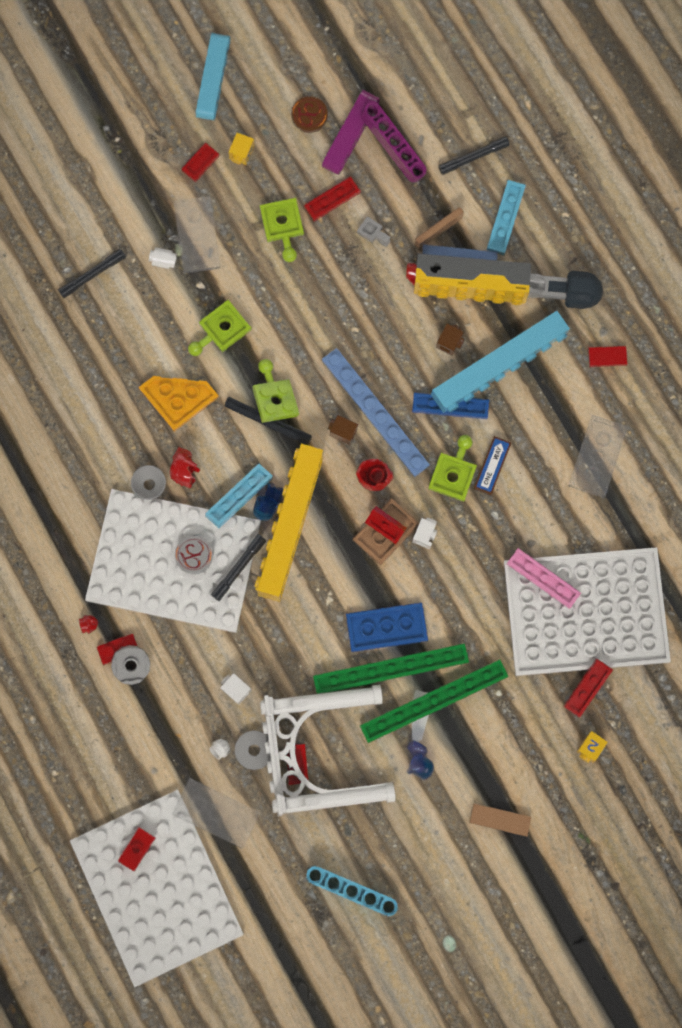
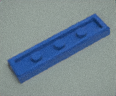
(471, 409)

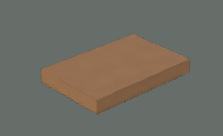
(377, 545)

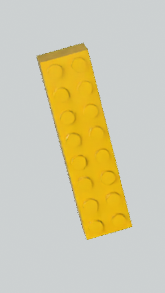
(290, 522)

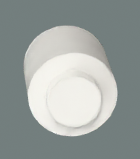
(163, 258)

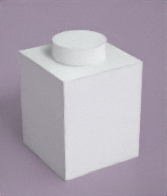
(235, 688)

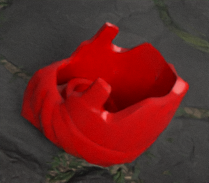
(183, 467)
(374, 474)

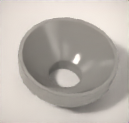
(146, 473)

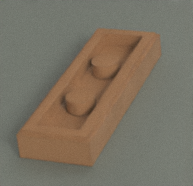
(439, 228)
(500, 820)

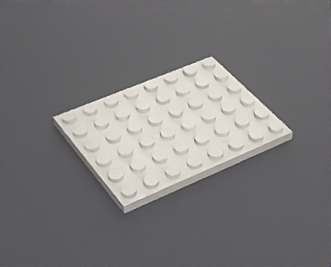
(139, 568)
(612, 620)
(171, 902)

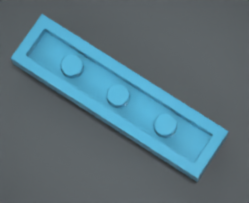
(506, 217)
(238, 496)

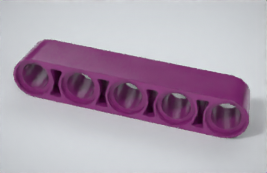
(392, 133)
(348, 134)

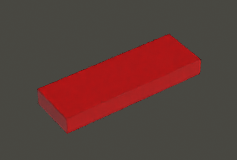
(332, 199)
(588, 687)

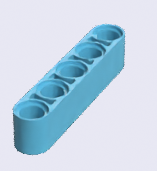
(212, 76)
(359, 898)

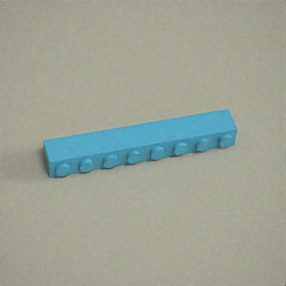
(500, 361)

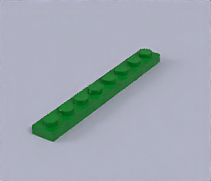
(391, 669)
(434, 701)

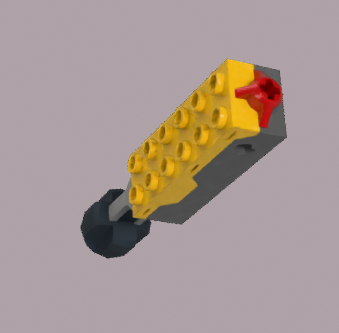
(499, 281)

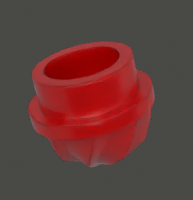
(88, 624)

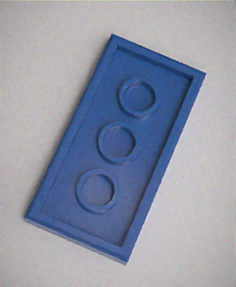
(386, 627)

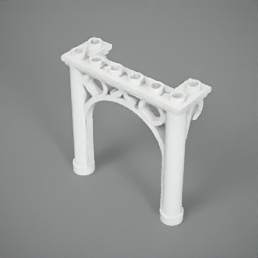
(322, 798)

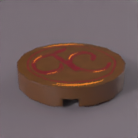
(309, 114)

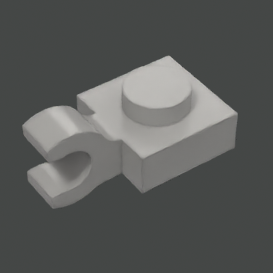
(372, 230)

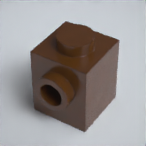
(450, 339)
(343, 429)

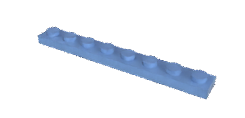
(375, 412)

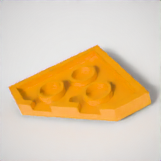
(178, 398)

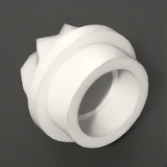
(219, 748)

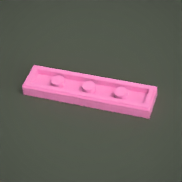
(543, 578)

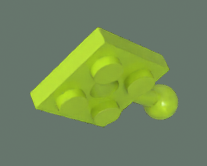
(276, 231)
(222, 338)
(280, 389)
(449, 464)

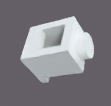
(425, 533)

